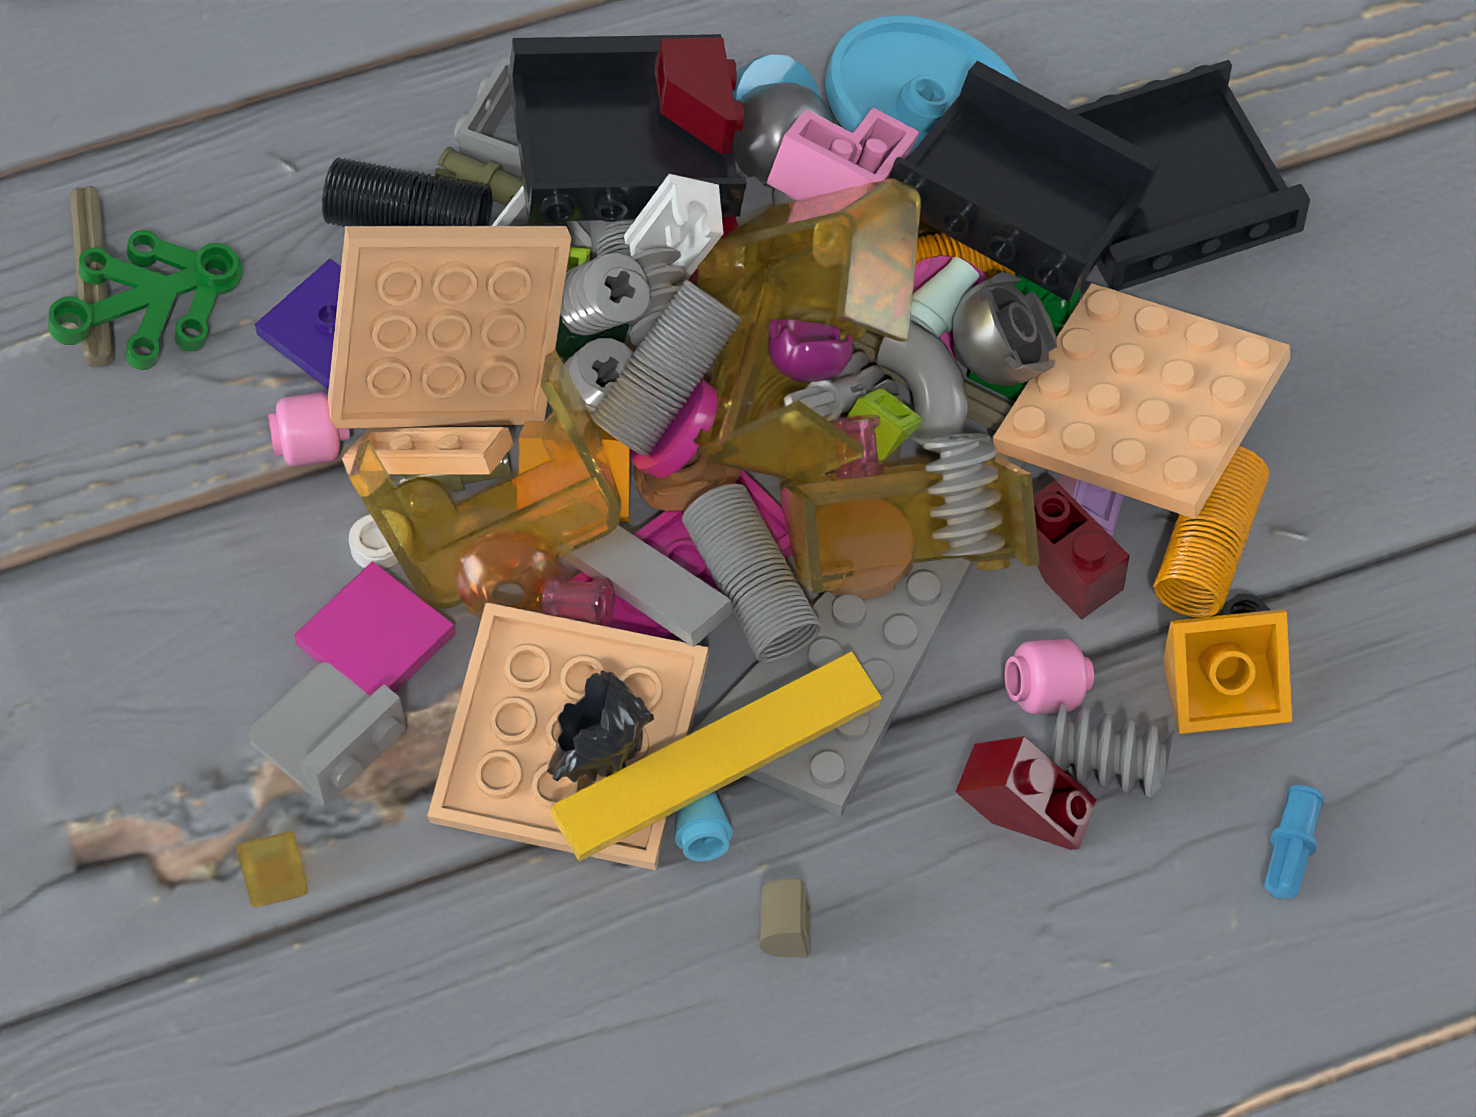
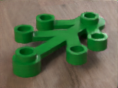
(149, 291)

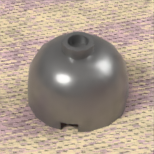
(767, 117)
(1003, 332)

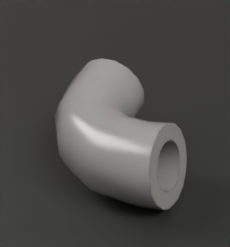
(933, 380)

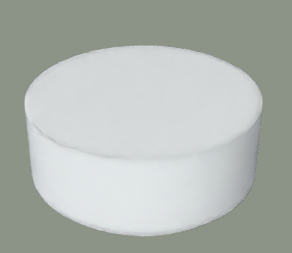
(369, 544)

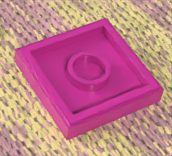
(375, 631)

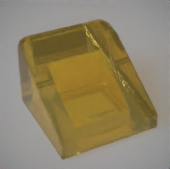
(272, 869)

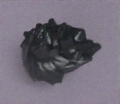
(599, 730)

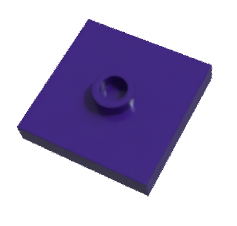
(305, 322)

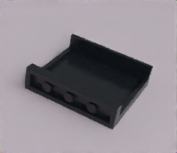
(597, 131)
(1213, 180)
(1026, 181)

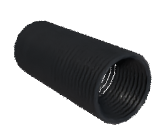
(397, 197)

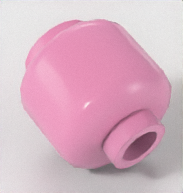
(304, 430)
(1048, 674)

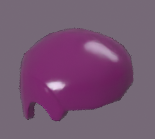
(808, 350)

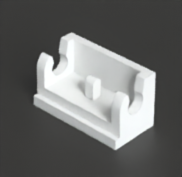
(681, 217)

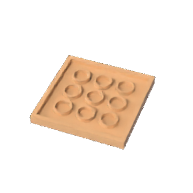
(445, 324)
(1143, 400)
(509, 727)

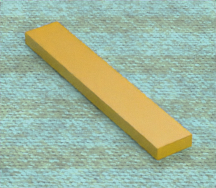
(714, 756)

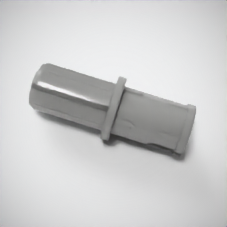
(828, 397)

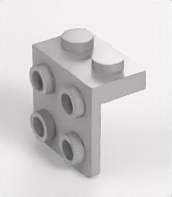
(327, 731)

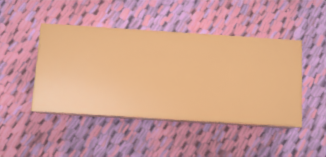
(435, 449)

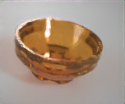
(500, 560)

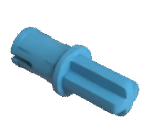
(1293, 841)

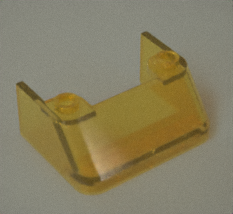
(860, 229)
(751, 420)
(559, 502)
(887, 522)

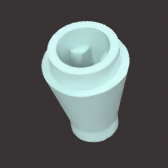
(938, 298)

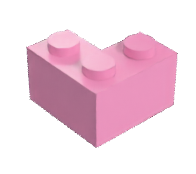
(826, 158)

